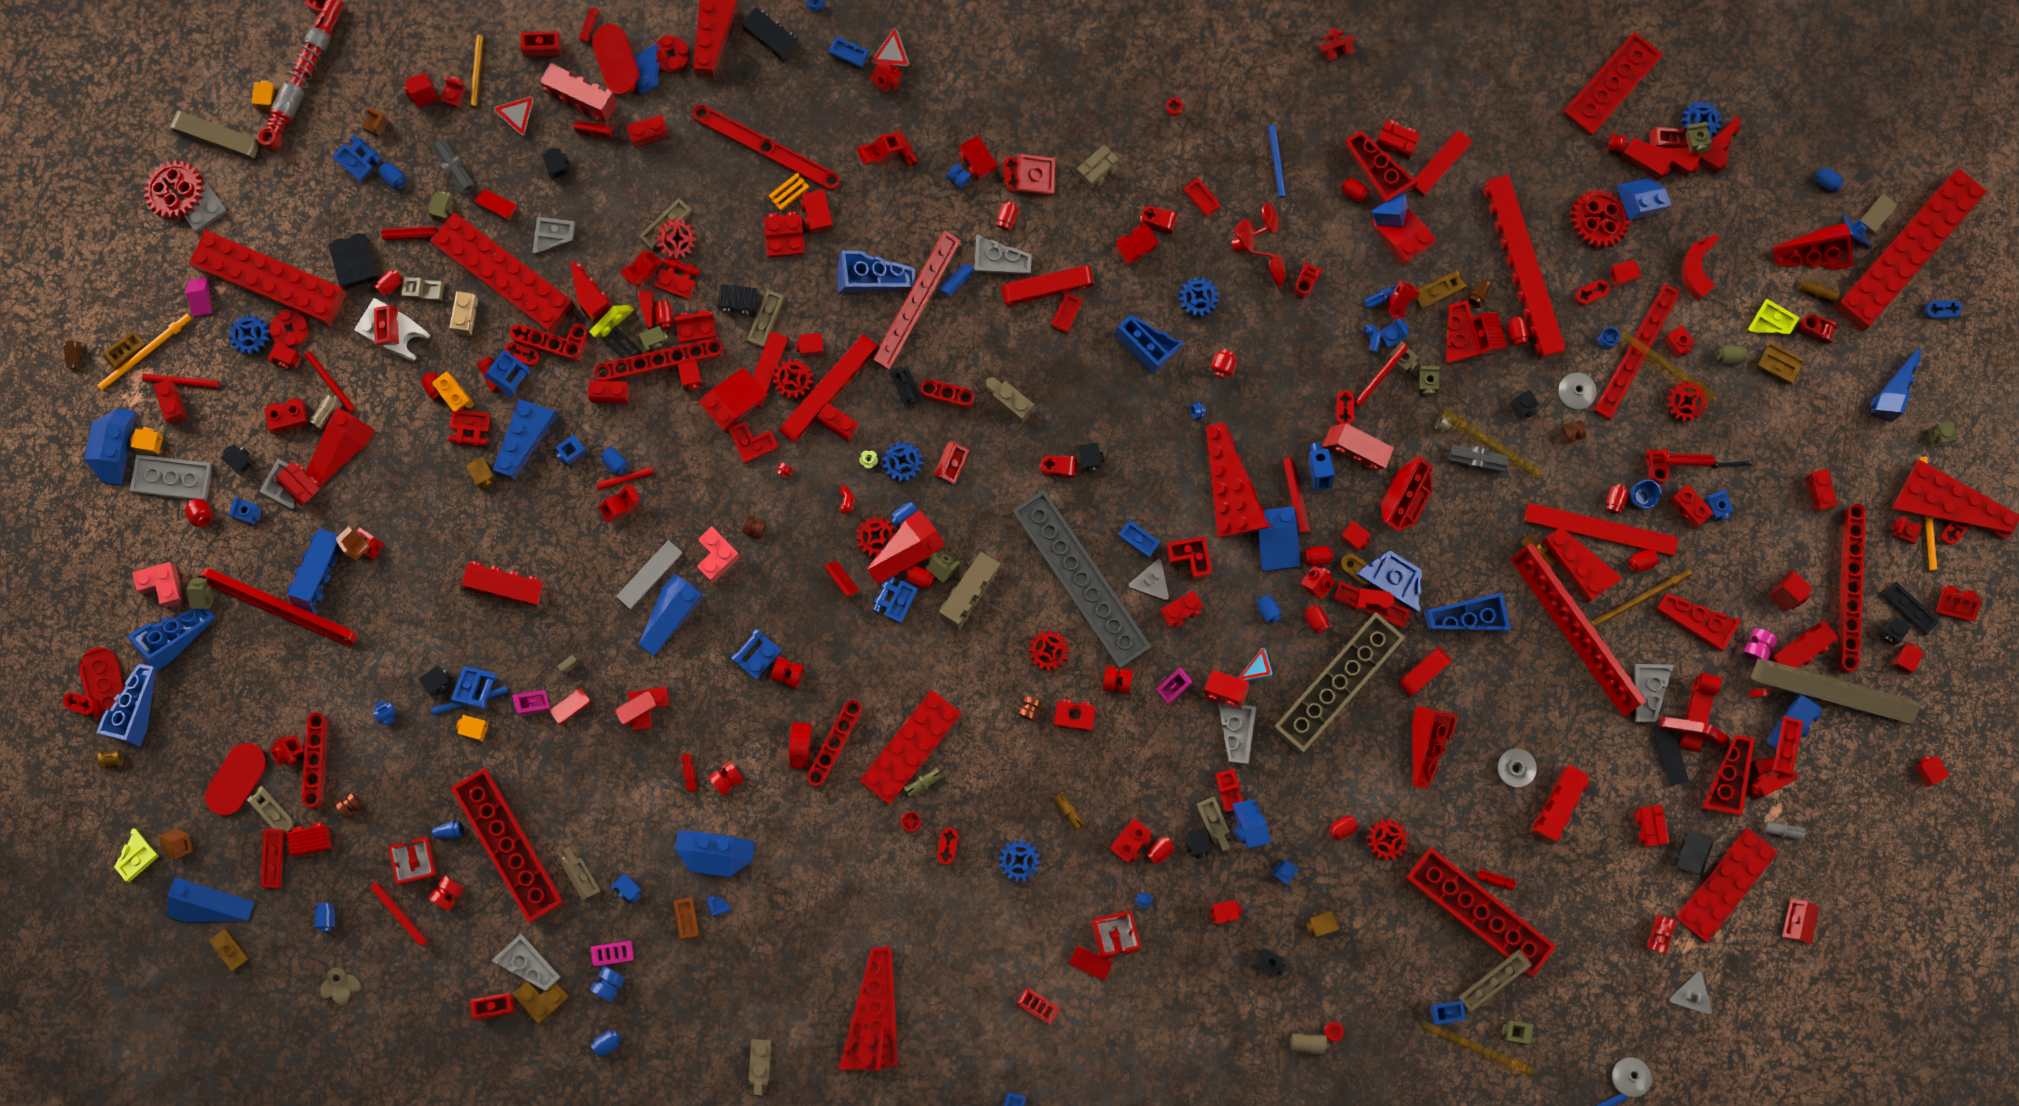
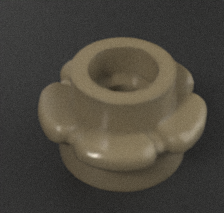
(1443, 424)

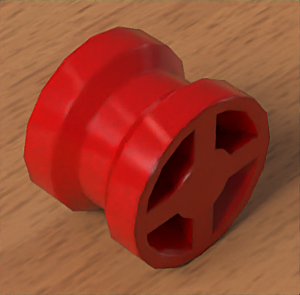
(1616, 143)

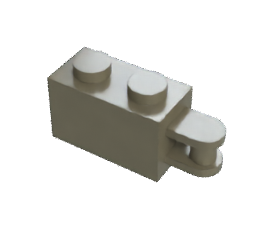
(1010, 399)

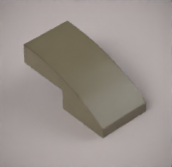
(422, 289)

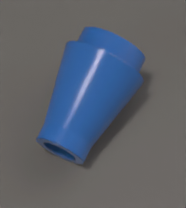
(450, 830)

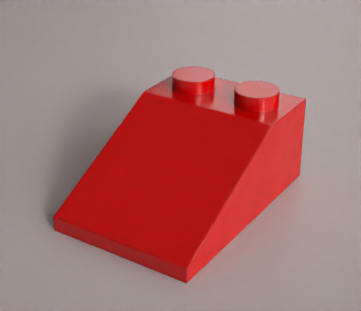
(1407, 241)
(733, 399)

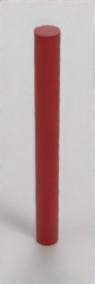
(1382, 374)
(181, 380)
(329, 381)

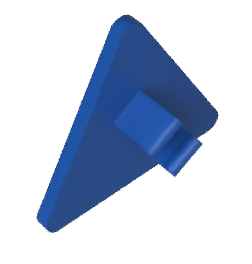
(1857, 230)

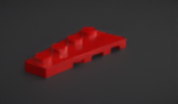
(1707, 625)

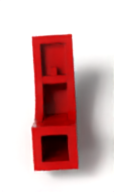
(1692, 272)

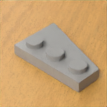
(1238, 731)
(527, 963)

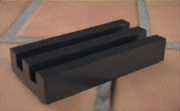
(613, 347)

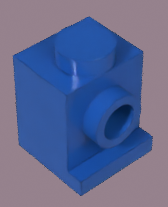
(571, 443)
(1712, 502)
(237, 509)
(1284, 872)
(627, 889)

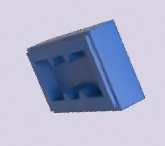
(848, 52)

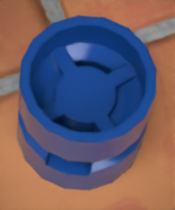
(607, 984)

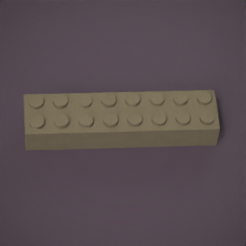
(1338, 683)

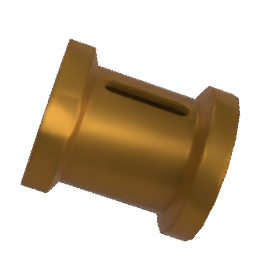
(110, 758)

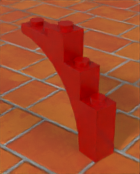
(1659, 160)

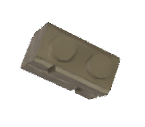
(1098, 167)

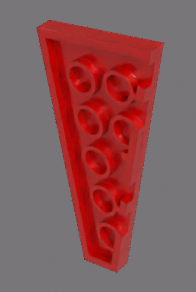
(1233, 492)
(1947, 499)
(874, 1009)

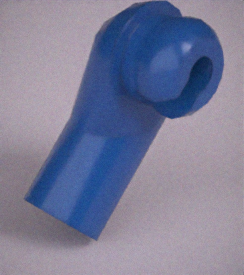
(1374, 335)

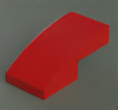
(1228, 789)

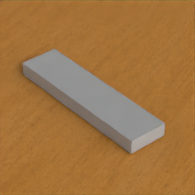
(649, 574)

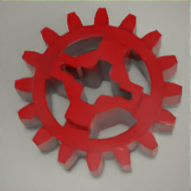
(675, 230)
(799, 374)
(1692, 408)
(881, 530)
(1037, 655)
(1384, 830)

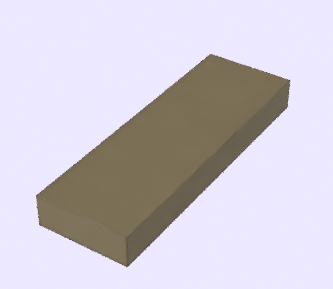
(676, 210)
(765, 318)

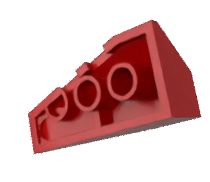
(338, 445)

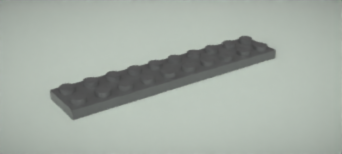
(1081, 579)

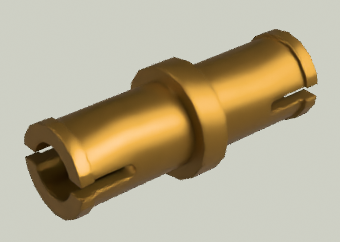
(1819, 290)
(1069, 811)

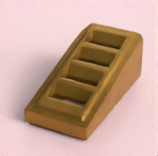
(113, 350)

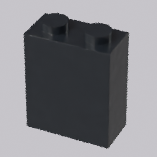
(353, 261)

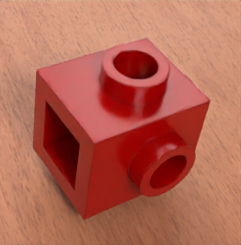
(886, 76)
(1318, 582)
(286, 750)

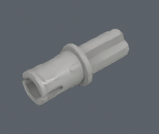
(1784, 830)

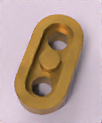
(1358, 564)

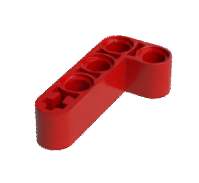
(548, 339)
(1699, 707)

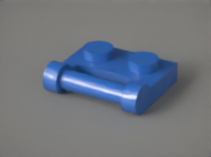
(502, 368)
(761, 659)
(468, 685)

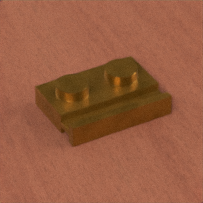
(1780, 363)

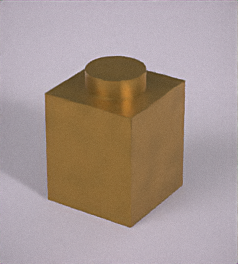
(481, 473)
(1322, 924)

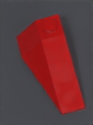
(1823, 248)
(911, 544)
(1429, 735)

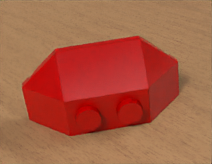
(1407, 495)

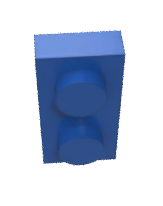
(1139, 539)

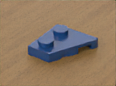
(648, 69)

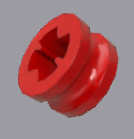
(1178, 103)

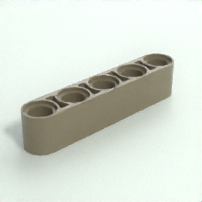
(215, 135)

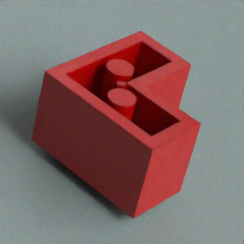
(1195, 553)

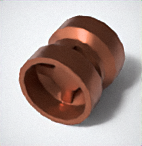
(1573, 431)
(754, 527)
(1030, 709)
(348, 805)

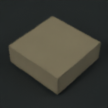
(568, 664)

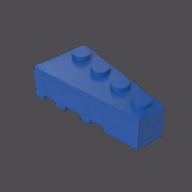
(1475, 614)

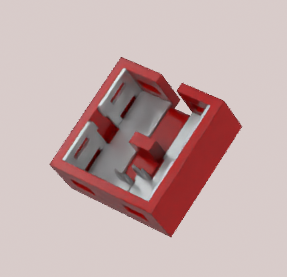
(412, 862)
(1115, 935)

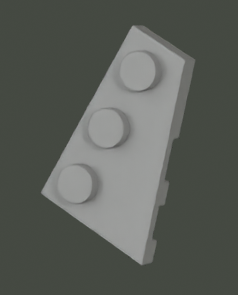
(997, 258)
(1652, 682)

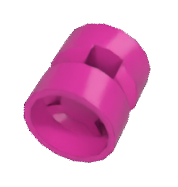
(1761, 644)

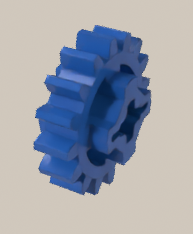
(1698, 111)
(1192, 292)
(255, 327)
(906, 454)
(1013, 853)

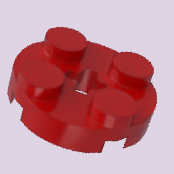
(681, 50)
(288, 318)

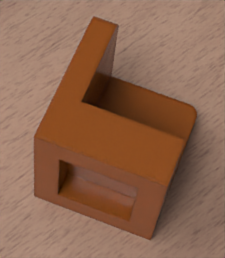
(375, 122)
(352, 543)
(175, 843)

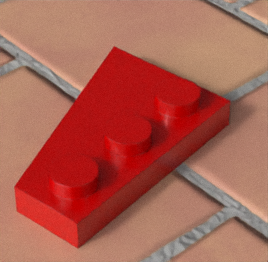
(1460, 334)

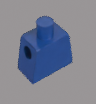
(1320, 467)

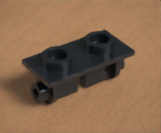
(906, 386)

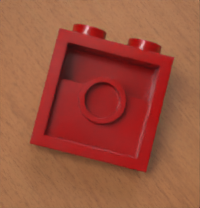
(784, 234)
(1766, 784)

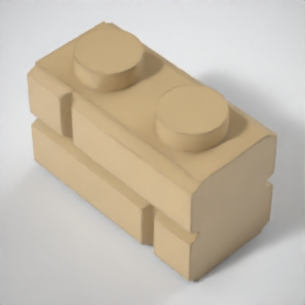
(464, 313)

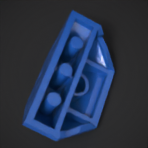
(110, 445)
(713, 852)

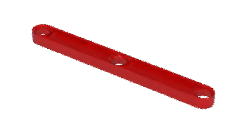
(754, 141)
(279, 607)

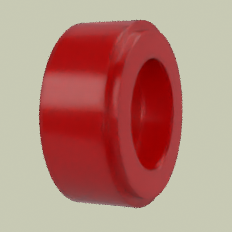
(1760, 692)
(1334, 1031)

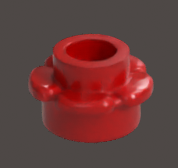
(784, 470)

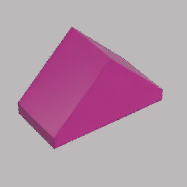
(199, 297)
(1174, 685)
(530, 702)

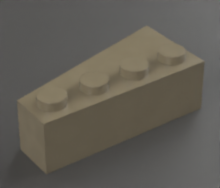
(969, 590)

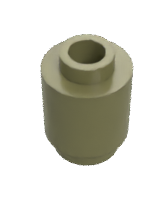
(1732, 355)

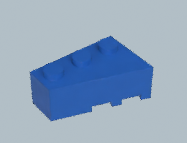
(1146, 343)
(1801, 709)
(1251, 826)

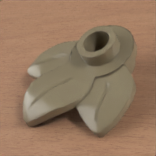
(339, 989)

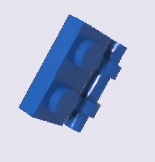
(352, 162)
(900, 602)

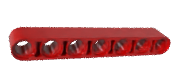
(666, 354)
(828, 388)

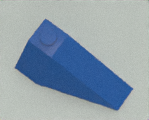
(866, 273)
(1895, 395)
(671, 609)
(165, 640)
(130, 713)
(203, 904)

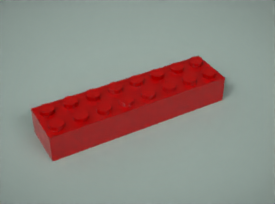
(502, 273)
(267, 278)
(508, 845)
(1478, 910)

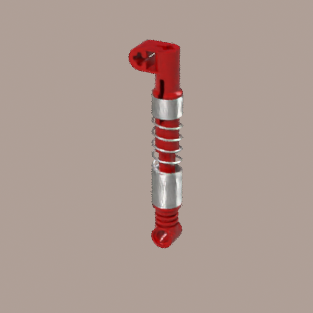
(290, 93)

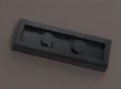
(1910, 608)
(1670, 756)

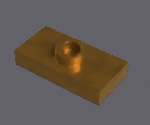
(1541, 547)
(229, 950)

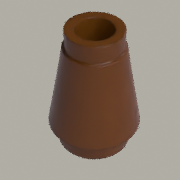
(1479, 294)
(72, 353)

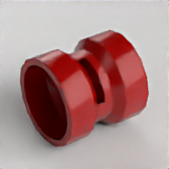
(908, 821)

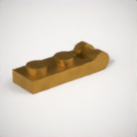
(1440, 289)

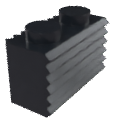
(738, 299)

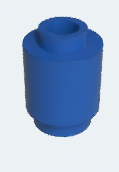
(392, 176)
(1829, 179)
(614, 461)
(903, 513)
(1269, 609)
(325, 917)
(606, 1043)

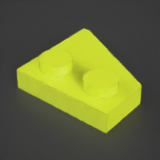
(611, 319)
(1773, 320)
(135, 856)

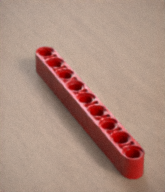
(1847, 596)

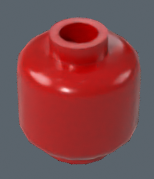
(1224, 363)
(198, 512)

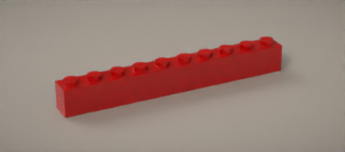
(1524, 267)

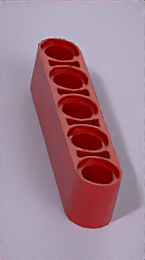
(1047, 285)
(834, 753)
(319, 769)

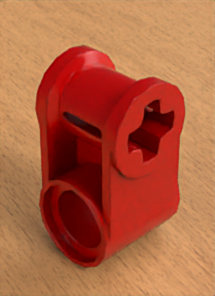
(1160, 219)
(1307, 277)
(1821, 328)
(1655, 463)
(1061, 466)

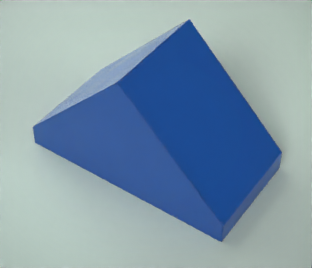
(1391, 212)
(1448, 1012)

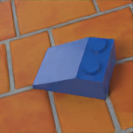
(1279, 543)

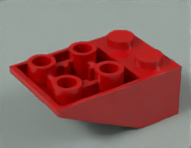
(591, 300)

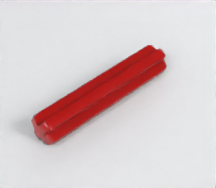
(409, 233)
(1689, 459)

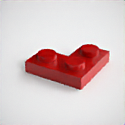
(750, 447)
(661, 698)

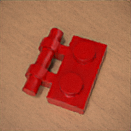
(676, 284)
(469, 421)

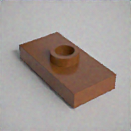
(686, 918)

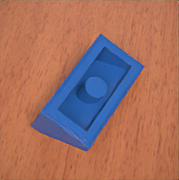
(951, 285)

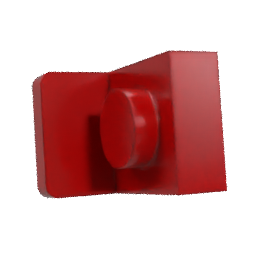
(453, 91)
(1906, 530)
(375, 544)

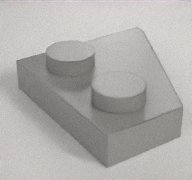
(552, 233)
(273, 490)

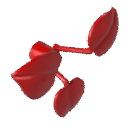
(1246, 242)

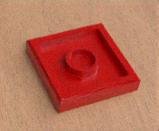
(1035, 174)

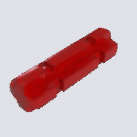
(588, 25)
(688, 771)
(1496, 879)

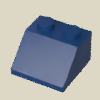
(1643, 198)

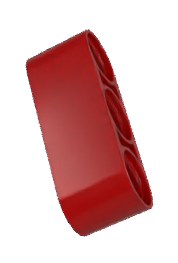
(940, 388)
(1425, 671)

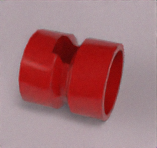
(780, 671)
(1110, 679)
(726, 778)
(447, 886)

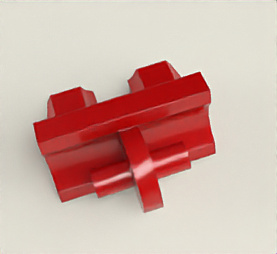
(1329, 48)
(1661, 934)

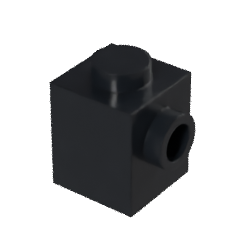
(555, 163)
(1525, 404)
(1090, 457)
(237, 459)
(1894, 630)
(436, 681)
(1198, 843)
(1270, 963)

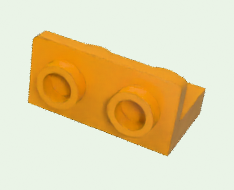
(452, 392)

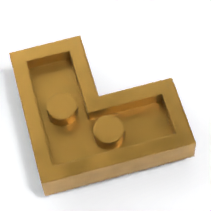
(540, 1005)

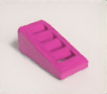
(595, 957)

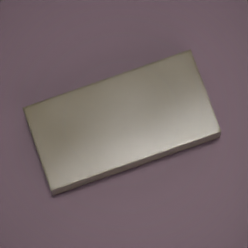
(1878, 213)

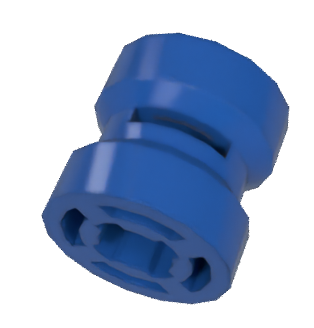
(958, 176)
(1612, 338)

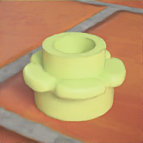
(873, 459)

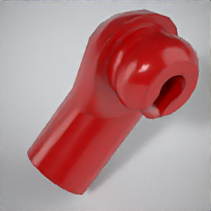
(848, 501)

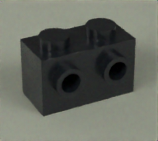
(1694, 853)

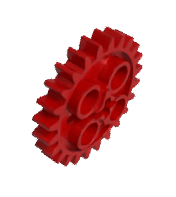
(161, 201)
(1599, 219)

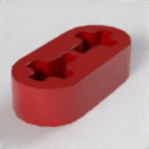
(1007, 174)
(1590, 288)
(523, 350)
(1349, 407)
(82, 699)
(952, 847)

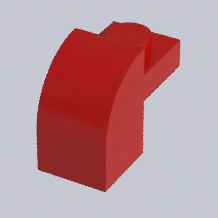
(880, 151)
(642, 268)
(620, 504)
(800, 745)

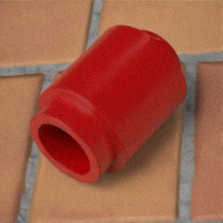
(1354, 190)
(1007, 216)
(388, 282)
(663, 315)
(1518, 331)
(427, 384)
(1617, 498)
(1318, 555)
(1643, 561)
(919, 577)
(1316, 618)
(1343, 827)
(1160, 850)

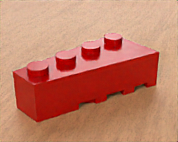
(713, 27)
(1380, 170)
(501, 584)
(1559, 805)

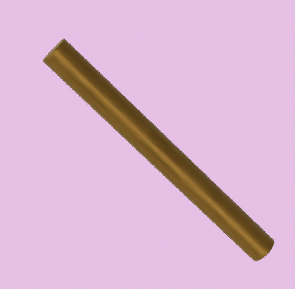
(476, 71)

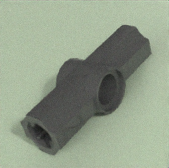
(453, 166)
(1478, 458)

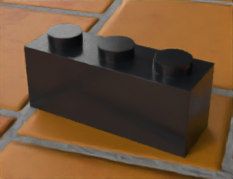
(770, 34)

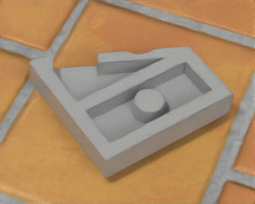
(208, 211)

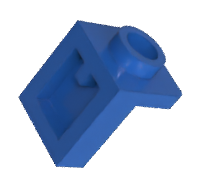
(1394, 333)

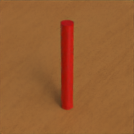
(624, 478)

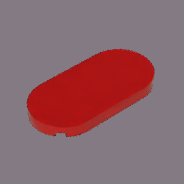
(615, 59)
(101, 677)
(236, 779)

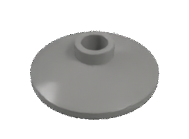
(1572, 398)
(1526, 765)
(1625, 1083)

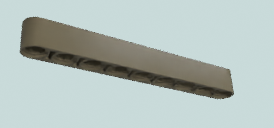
(1835, 691)

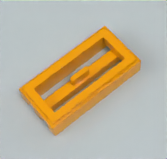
(784, 186)

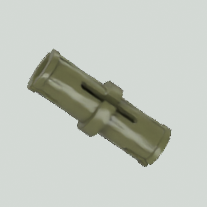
(923, 782)

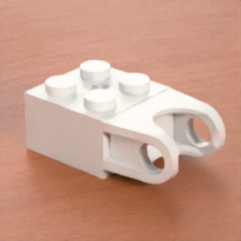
(406, 327)

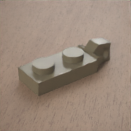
(1214, 822)
(578, 874)
(759, 1064)

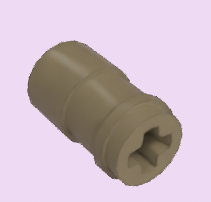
(325, 412)
(1309, 1044)

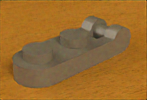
(271, 810)

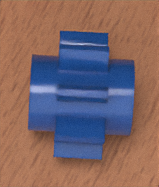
(384, 712)

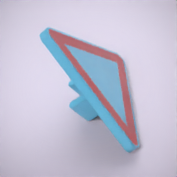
(1258, 667)

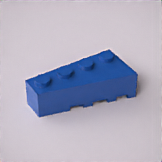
(523, 435)
(314, 570)

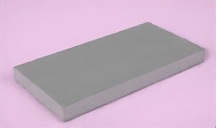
(171, 477)

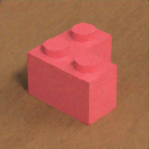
(721, 555)
(164, 580)

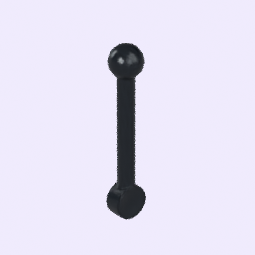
(1746, 463)

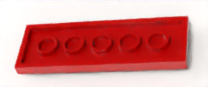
(1613, 83)
(910, 747)
(1726, 885)

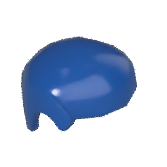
(1645, 494)

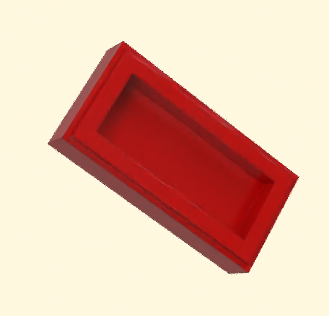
(1202, 197)
(1066, 313)

